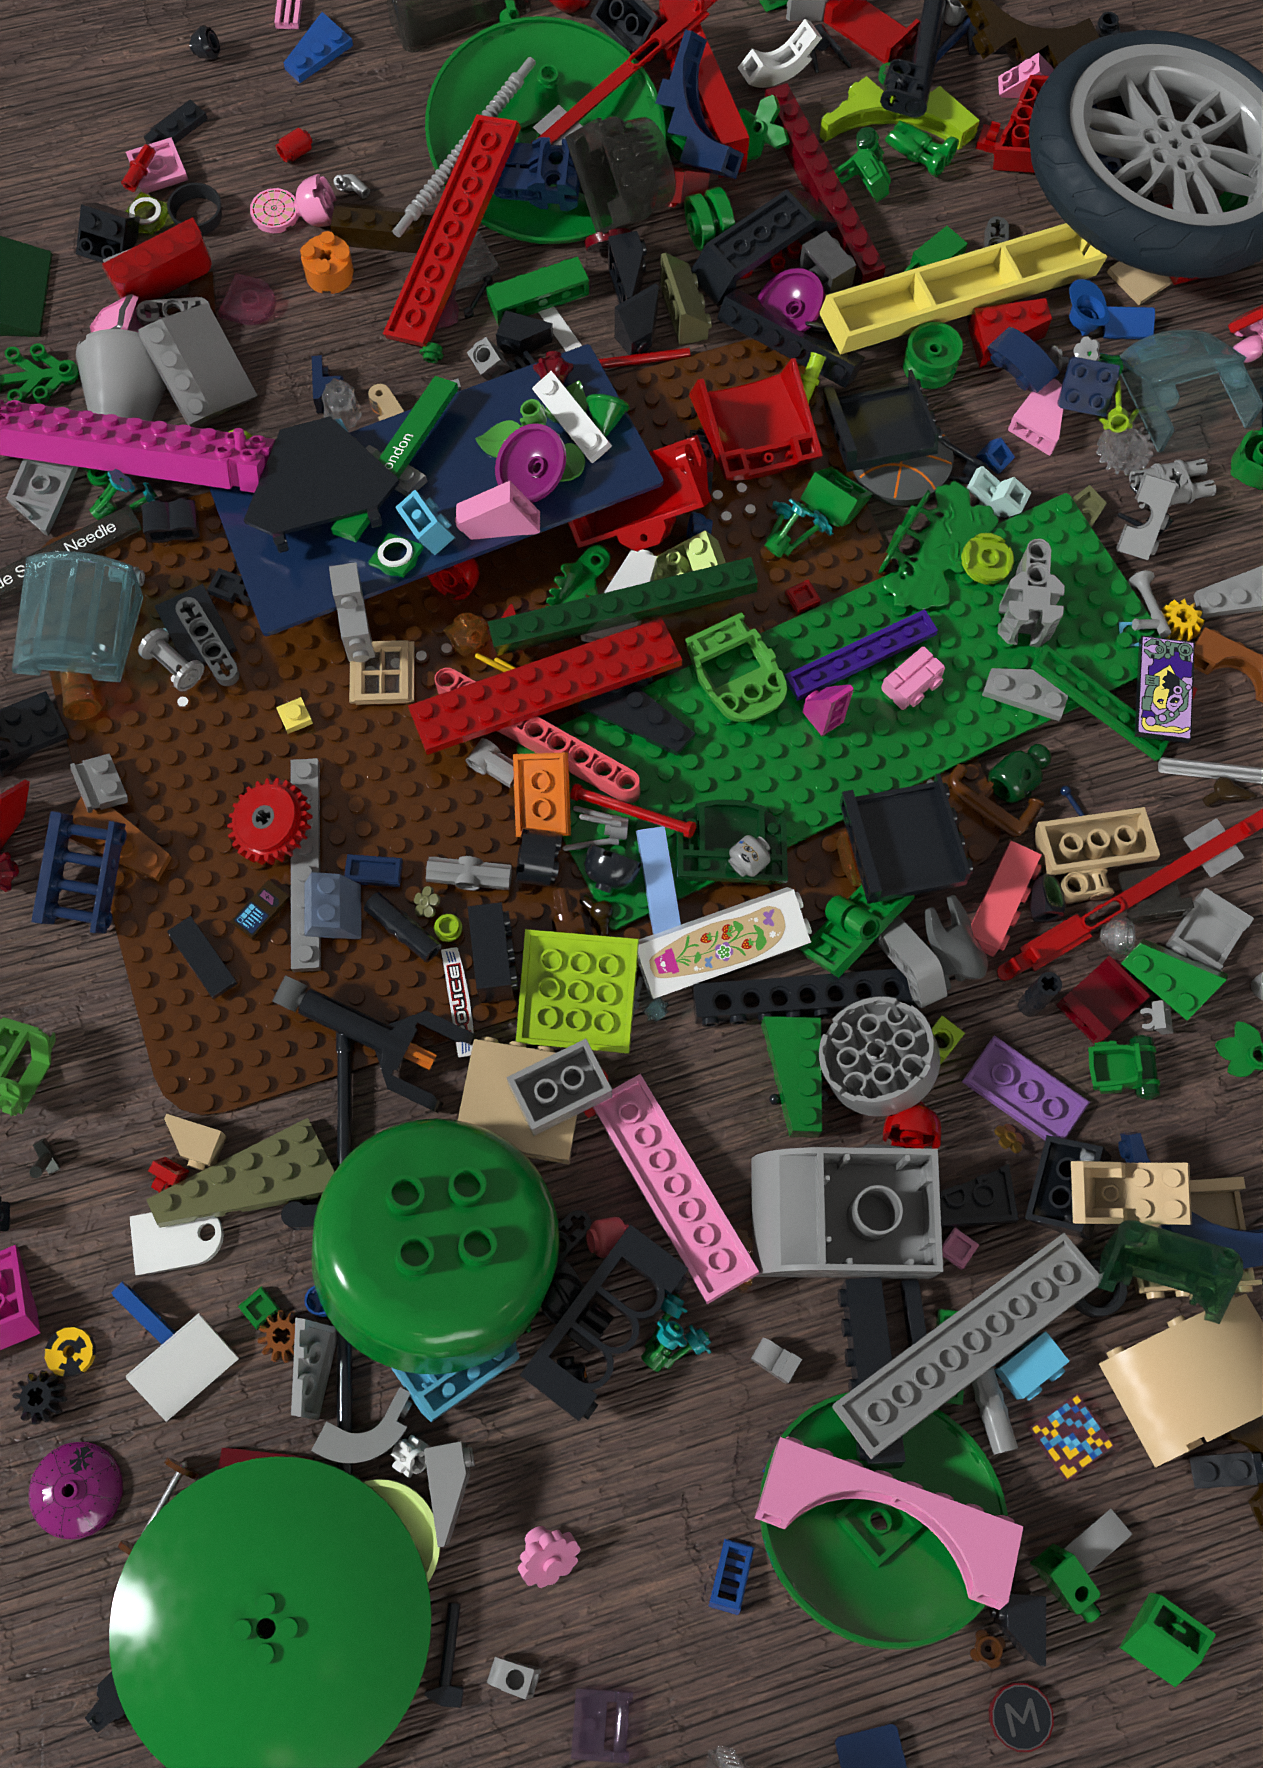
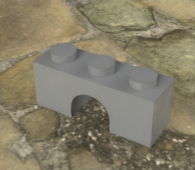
(1141, 540)

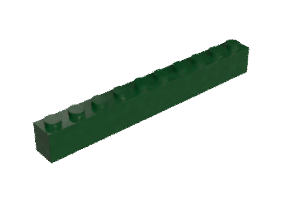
(623, 606)

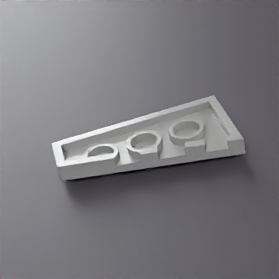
(1232, 596)

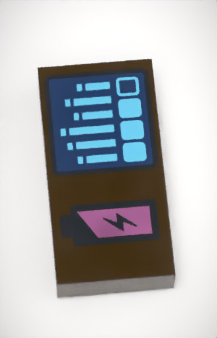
(260, 910)

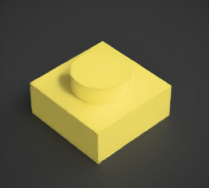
(294, 715)

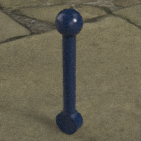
(1066, 791)

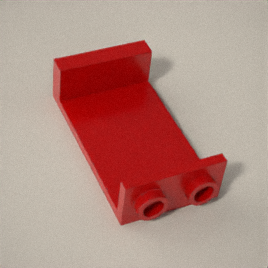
(870, 28)

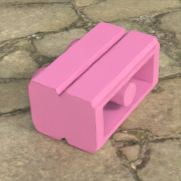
(913, 678)

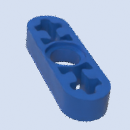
(143, 1312)

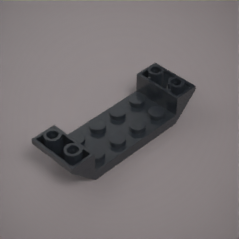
(757, 240)

